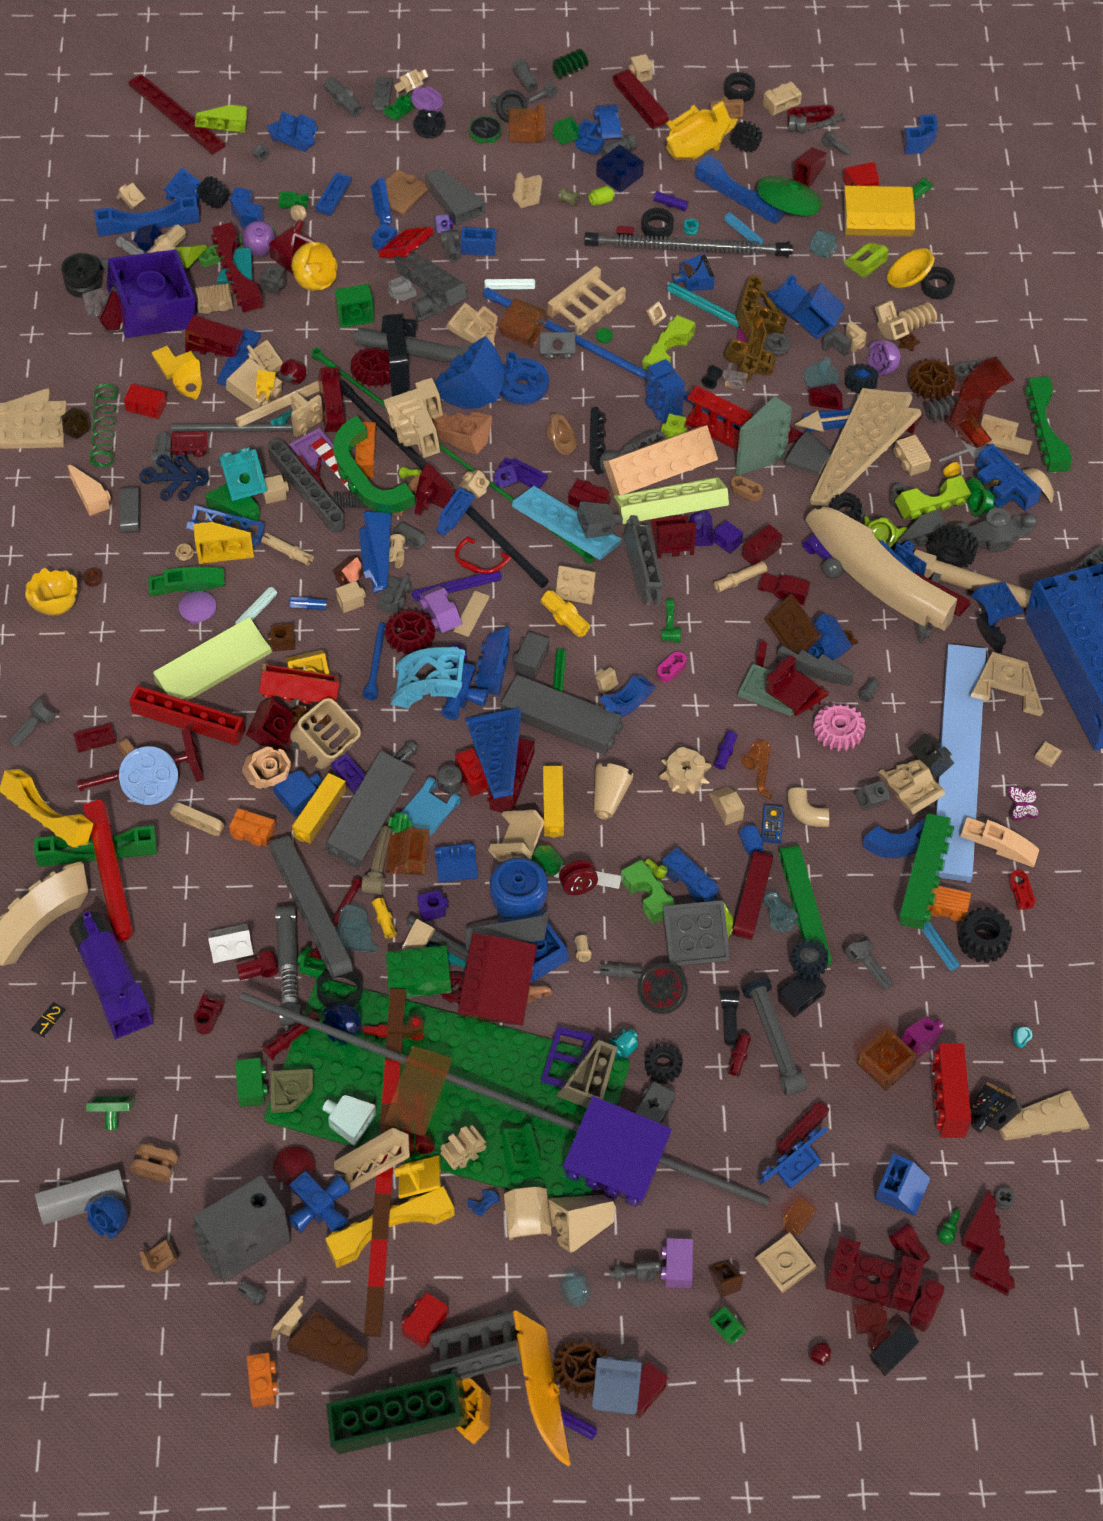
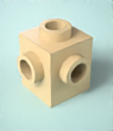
(475, 483)

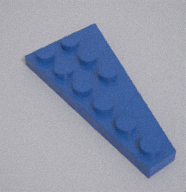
(497, 745)

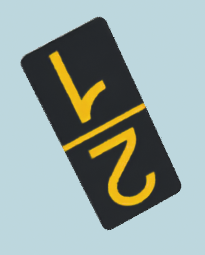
(48, 1019)

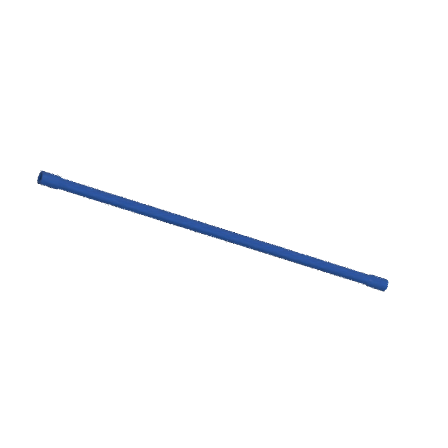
(498, 298)

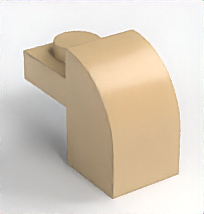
(889, 324)

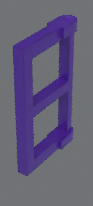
(565, 1058)

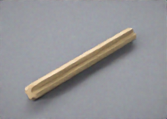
(275, 405)

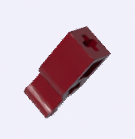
(784, 586)

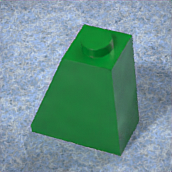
(220, 500)

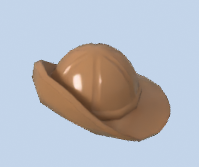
(561, 434)

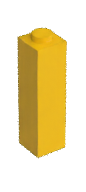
(553, 801)
(319, 808)

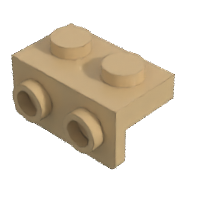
(527, 190)
(265, 356)

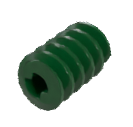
(570, 62)

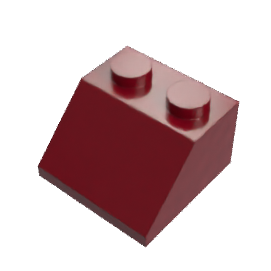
(271, 725)

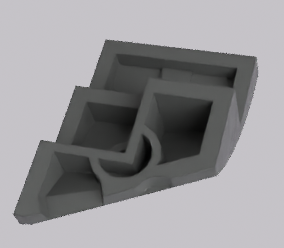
(809, 454)

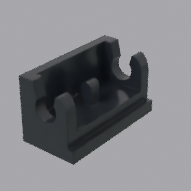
(893, 1350)

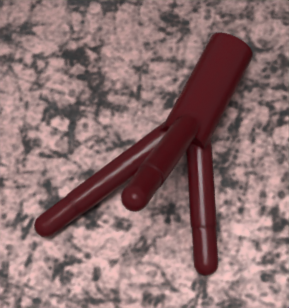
(315, 475)

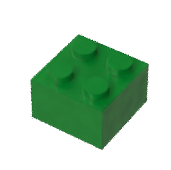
(354, 305)

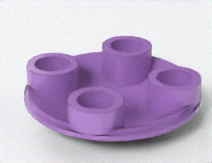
(197, 607)

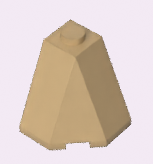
(580, 1218)

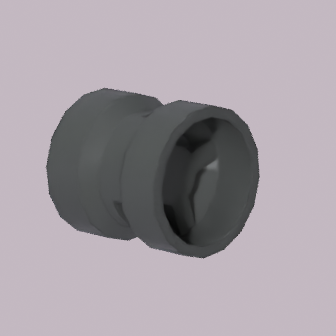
(797, 124)

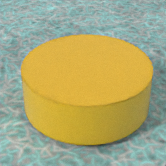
(952, 470)

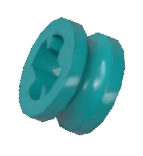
(691, 231)

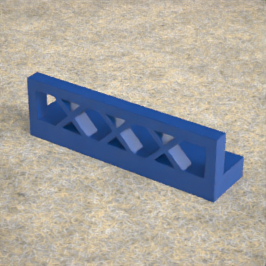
(256, 539)

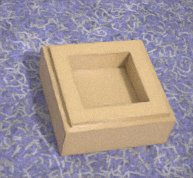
(1048, 754)

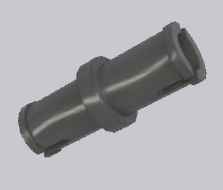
(621, 971)

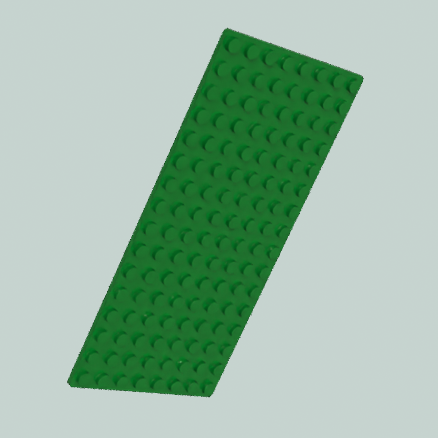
(481, 1053)

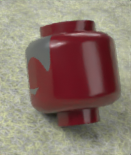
(293, 371)

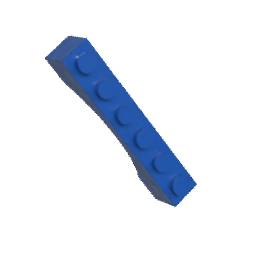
(713, 174)
(180, 212)

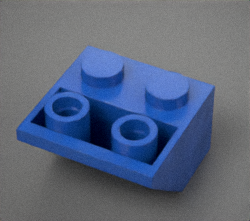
(478, 241)
(833, 639)
(903, 1185)

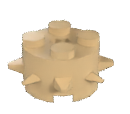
(685, 770)

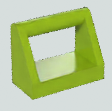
(866, 267)

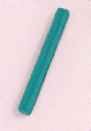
(702, 303)

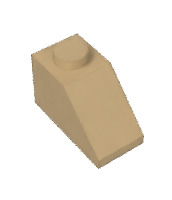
(728, 805)

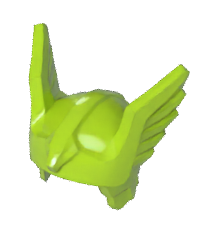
(885, 530)

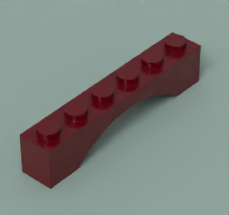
(246, 291)

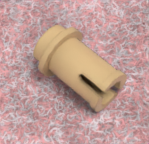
(583, 952)

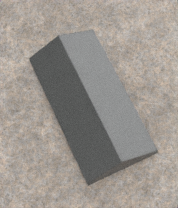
(522, 928)

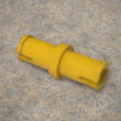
(384, 918)

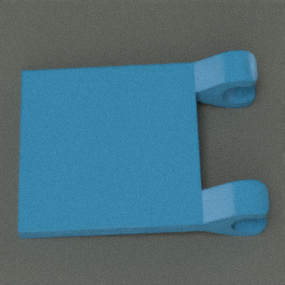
(427, 810)

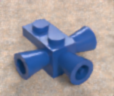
(477, 696)
(318, 1203)

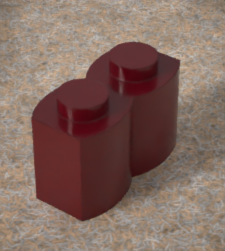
(926, 1305)

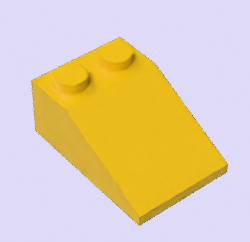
(221, 543)

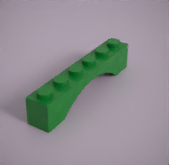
(1055, 452)
(133, 843)

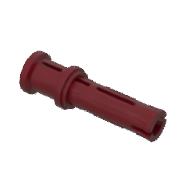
(283, 1040)

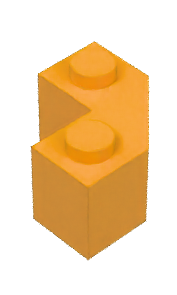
(477, 1411)

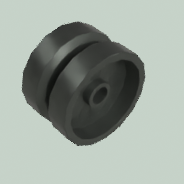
(81, 274)

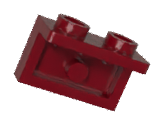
(190, 443)

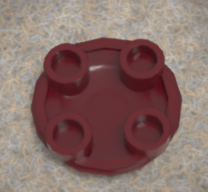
(292, 1163)

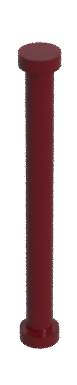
(356, 884)

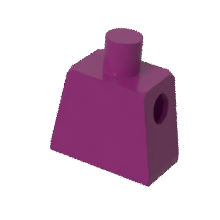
(924, 1033)

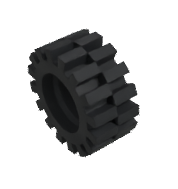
(754, 134)
(213, 192)
(847, 501)
(663, 1052)

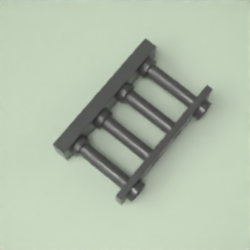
(480, 1361)

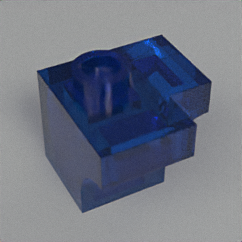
(146, 236)

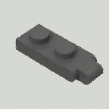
(382, 93)

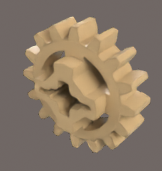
(411, 80)

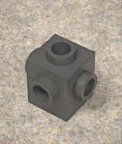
(273, 279)

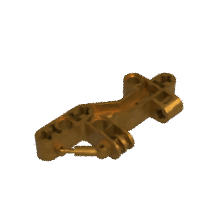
(755, 324)

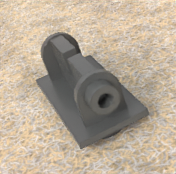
(510, 102)

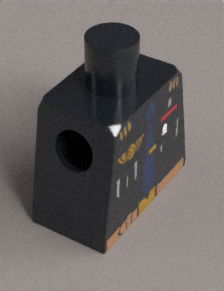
(994, 1108)

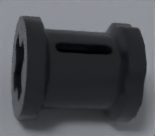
(712, 376)

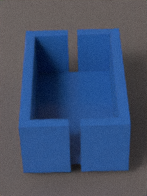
(664, 392)

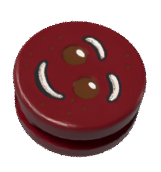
(578, 877)

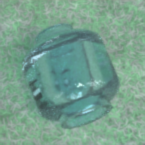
(575, 1290)

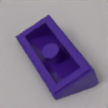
(704, 528)

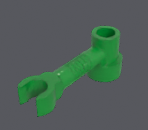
(671, 633)

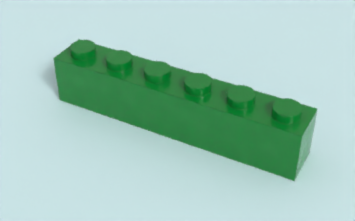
(926, 871)

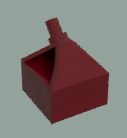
(285, 245)

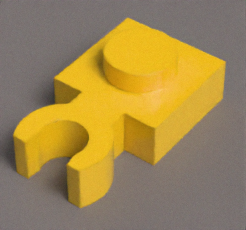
(264, 383)

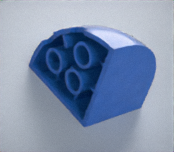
(473, 378)

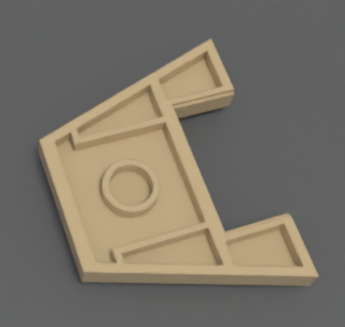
(1010, 676)

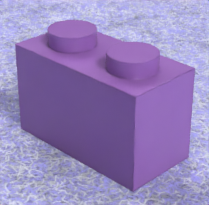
(678, 1263)

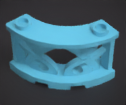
(411, 689)

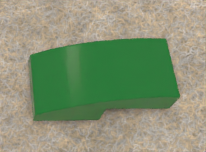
(401, 108)

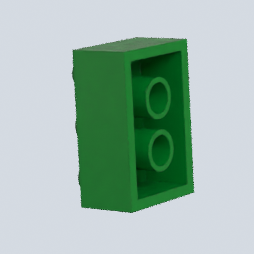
(419, 971)

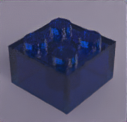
(619, 168)

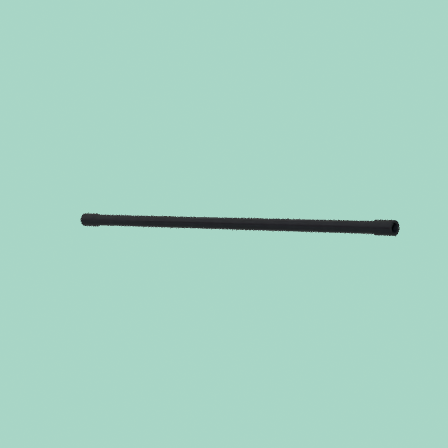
(534, 574)

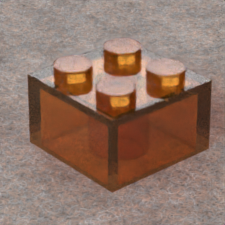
(522, 322)
(886, 1059)

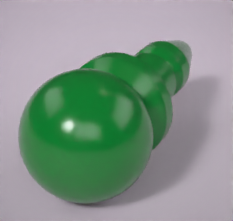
(947, 1233)

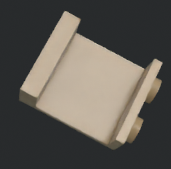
(520, 836)

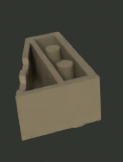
(590, 1075)

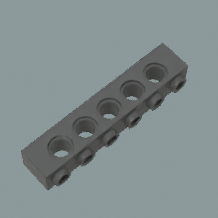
(431, 278)

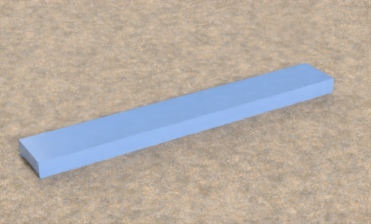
(962, 738)

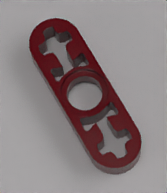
(821, 109)

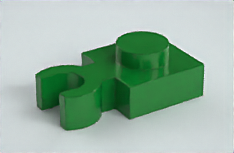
(288, 199)

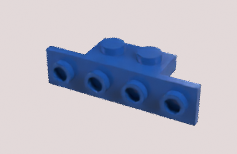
(798, 1164)

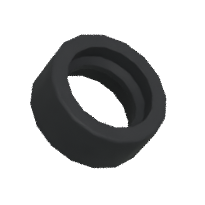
(743, 79)
(504, 95)
(657, 214)
(938, 292)

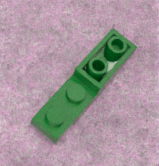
(187, 579)

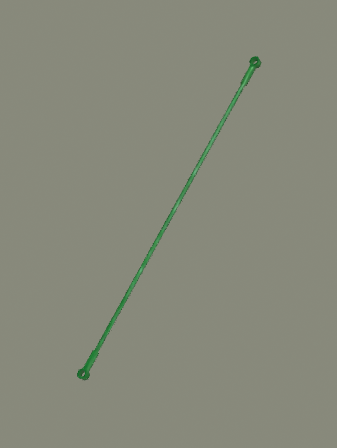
(329, 363)

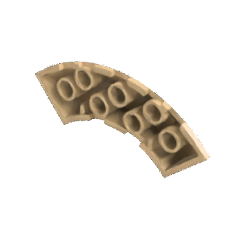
(40, 907)

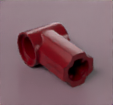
(263, 965)
(906, 1240)

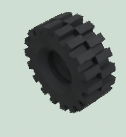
(954, 545)

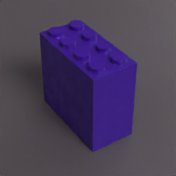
(616, 1151)

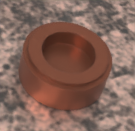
(92, 577)

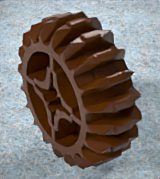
(932, 379)
(568, 1356)

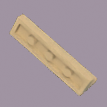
(373, 1153)

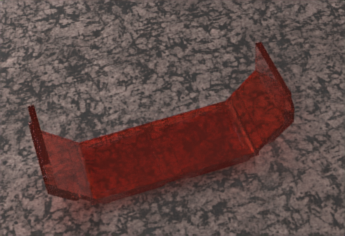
(972, 397)

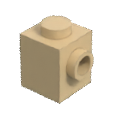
(641, 67)

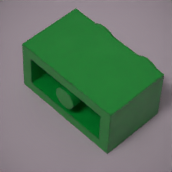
(250, 1082)

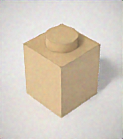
(275, 489)
(350, 596)

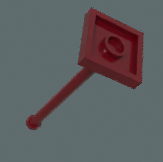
(191, 757)

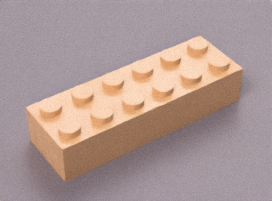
(660, 460)

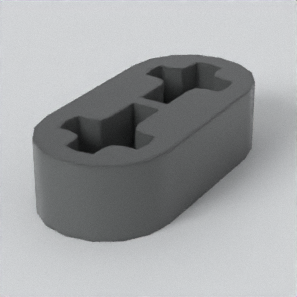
(413, 537)

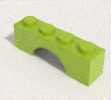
(677, 333)
(915, 503)

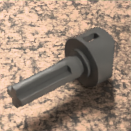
(39, 714)
(862, 952)

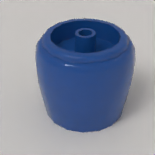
(518, 888)

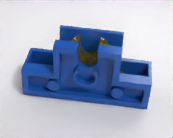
(1006, 479)

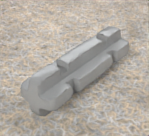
(128, 246)

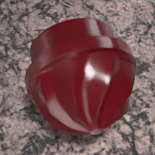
(820, 1353)

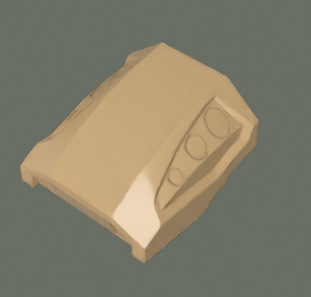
(527, 1212)

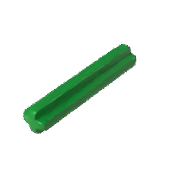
(559, 669)

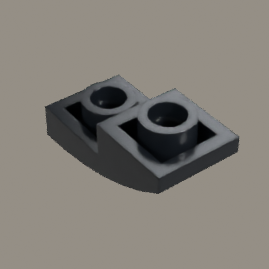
(991, 634)

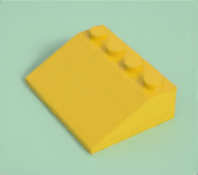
(878, 211)

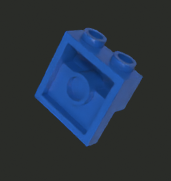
(296, 131)

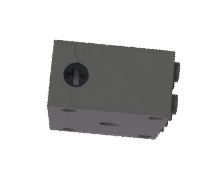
(241, 1229)

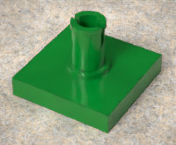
(110, 1106)

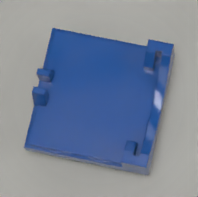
(788, 296)
(998, 602)

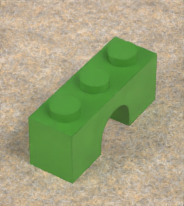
(640, 878)

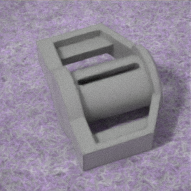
(401, 289)

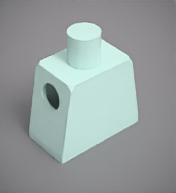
(350, 1117)

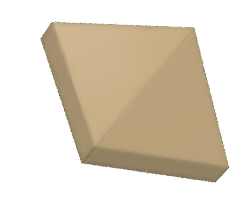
(656, 313)

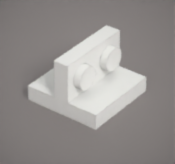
(230, 943)

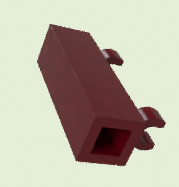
(331, 399)

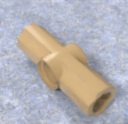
(169, 240)

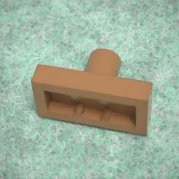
(733, 107)

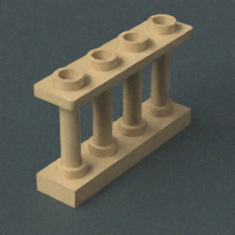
(582, 287)

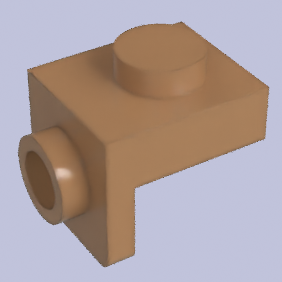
(159, 1257)

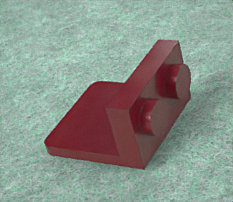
(790, 685)

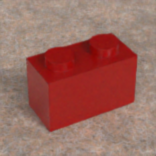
(145, 401)
(472, 772)
(424, 1320)

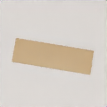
(472, 613)

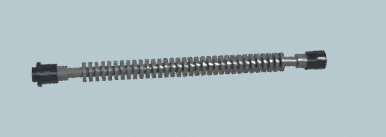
(778, 249)

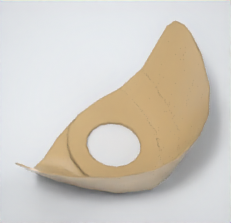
(1041, 480)

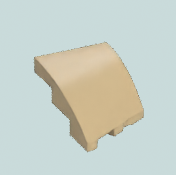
(913, 785)

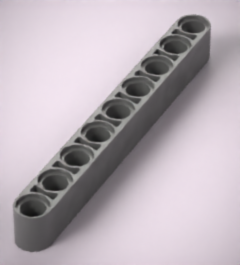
(310, 906)

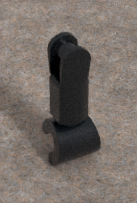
(729, 1004)

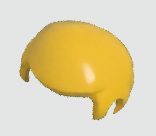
(51, 592)

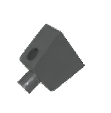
(597, 519)

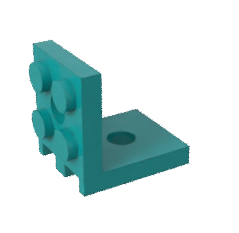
(244, 462)

